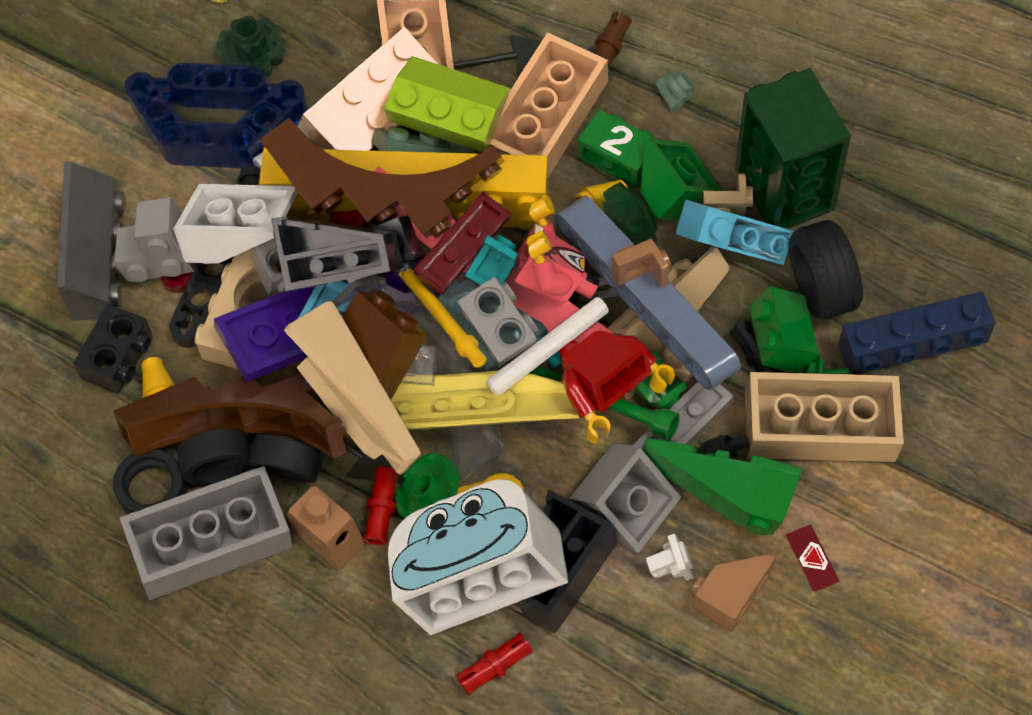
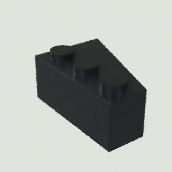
(586, 546)

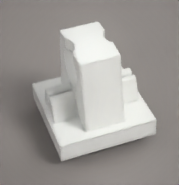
(672, 560)

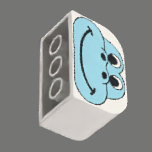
(473, 556)

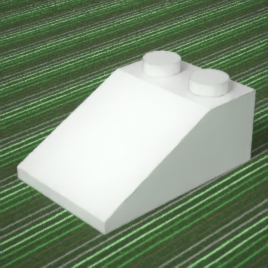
(229, 219)

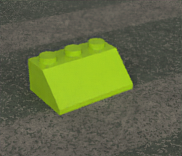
(446, 103)

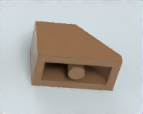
(731, 589)

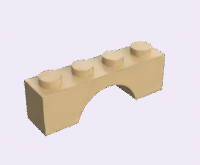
(236, 281)

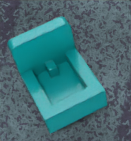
(494, 259)

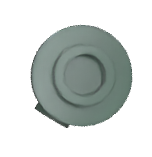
(675, 89)

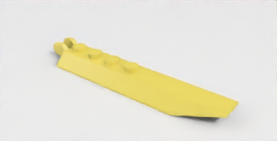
(468, 401)

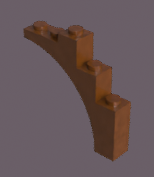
(376, 195)
(189, 408)

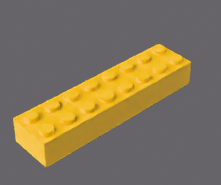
(514, 188)

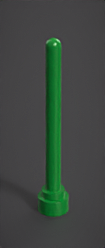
(662, 422)

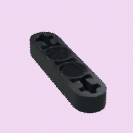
(197, 283)

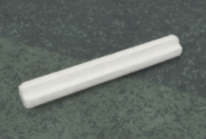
(547, 346)

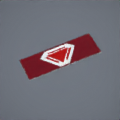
(812, 558)

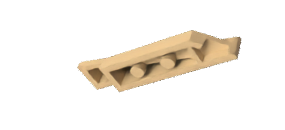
(692, 281)
(350, 386)

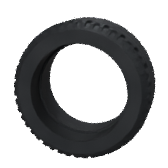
(826, 269)

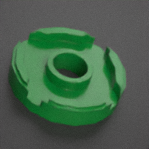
(429, 469)

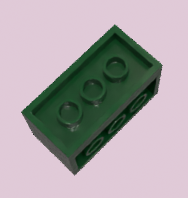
(792, 149)

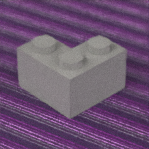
(150, 245)

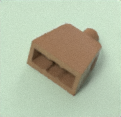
(320, 523)

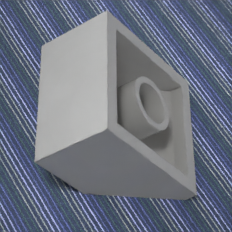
(628, 493)

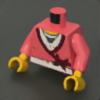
(549, 262)

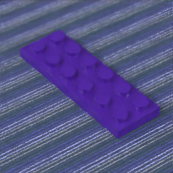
(257, 333)

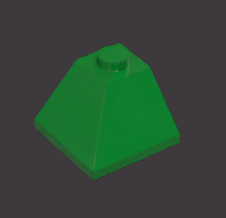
(671, 176)

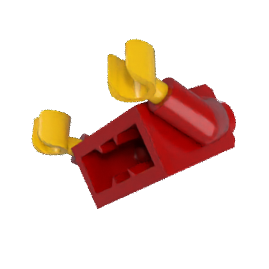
(605, 370)

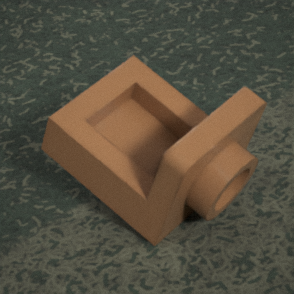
(639, 260)

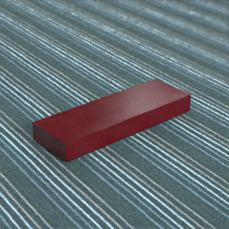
(461, 243)

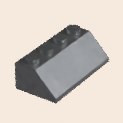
(89, 242)

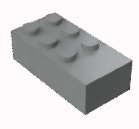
(206, 532)

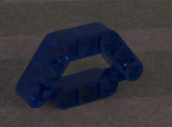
(265, 104)

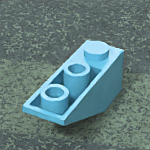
(734, 232)

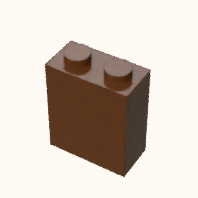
(385, 336)

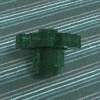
(252, 44)
(629, 213)

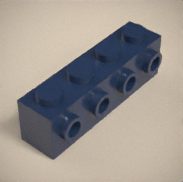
(916, 333)

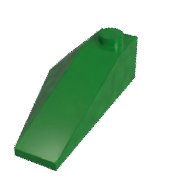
(745, 492)

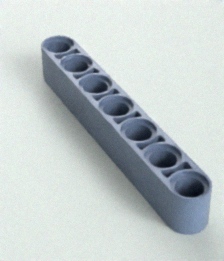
(660, 308)

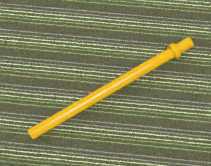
(465, 344)

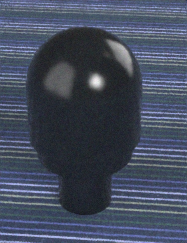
(725, 443)

